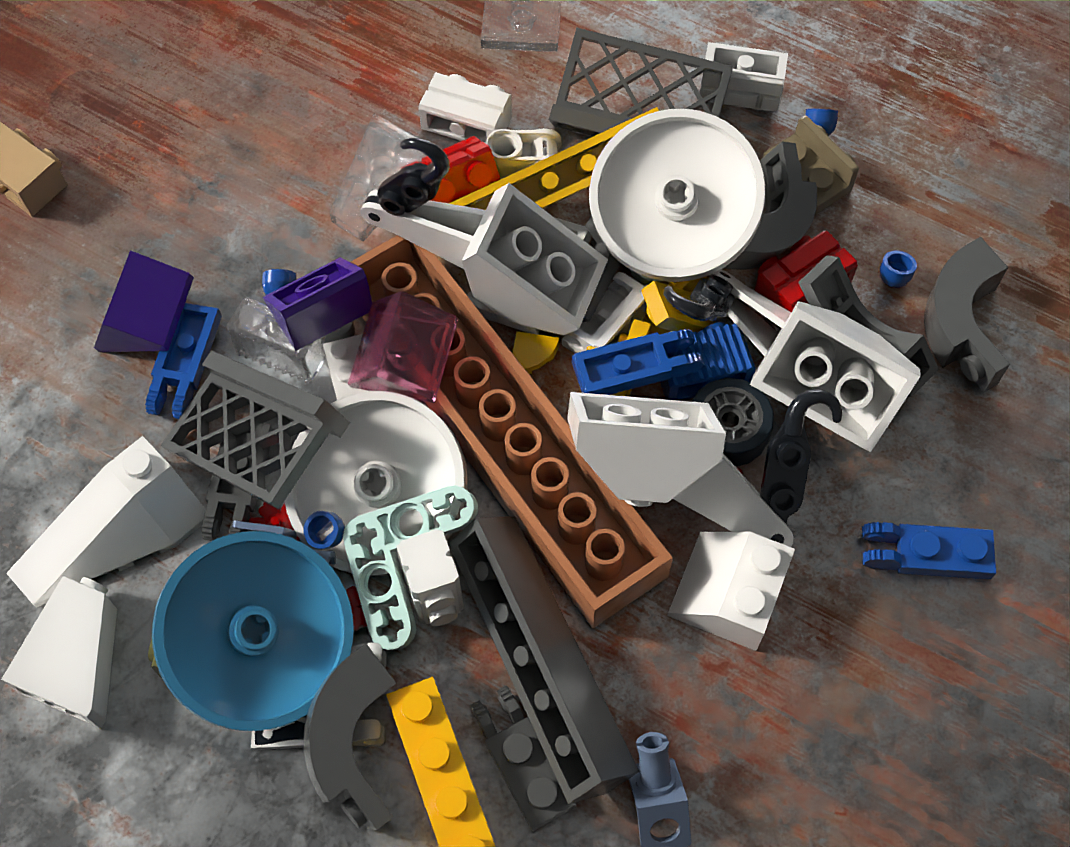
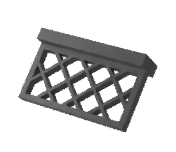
(593, 121)
(267, 400)

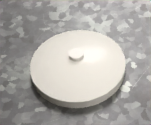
(677, 195)
(383, 458)

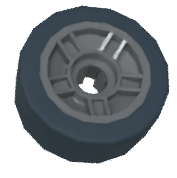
(741, 404)

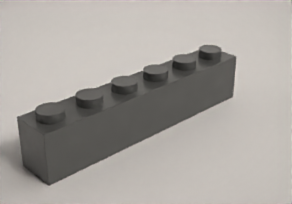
(542, 659)

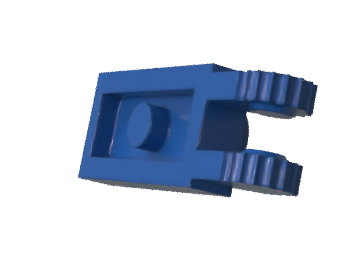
(183, 361)
(635, 362)
(932, 550)

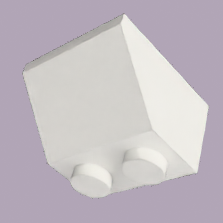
(732, 585)

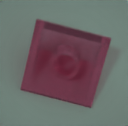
(404, 347)

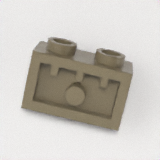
(822, 163)

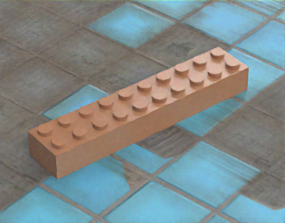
(526, 448)

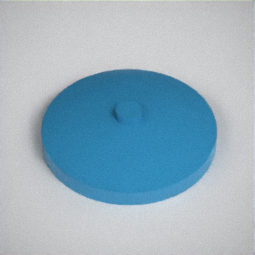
(251, 630)

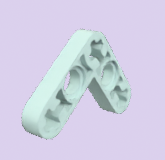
(389, 535)

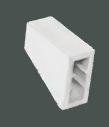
(69, 652)

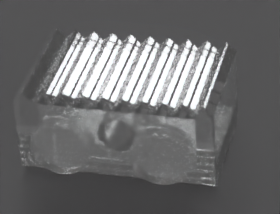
(261, 339)

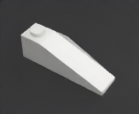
(118, 518)

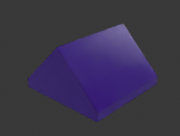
(320, 302)
(144, 306)

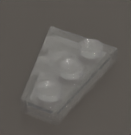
(373, 163)

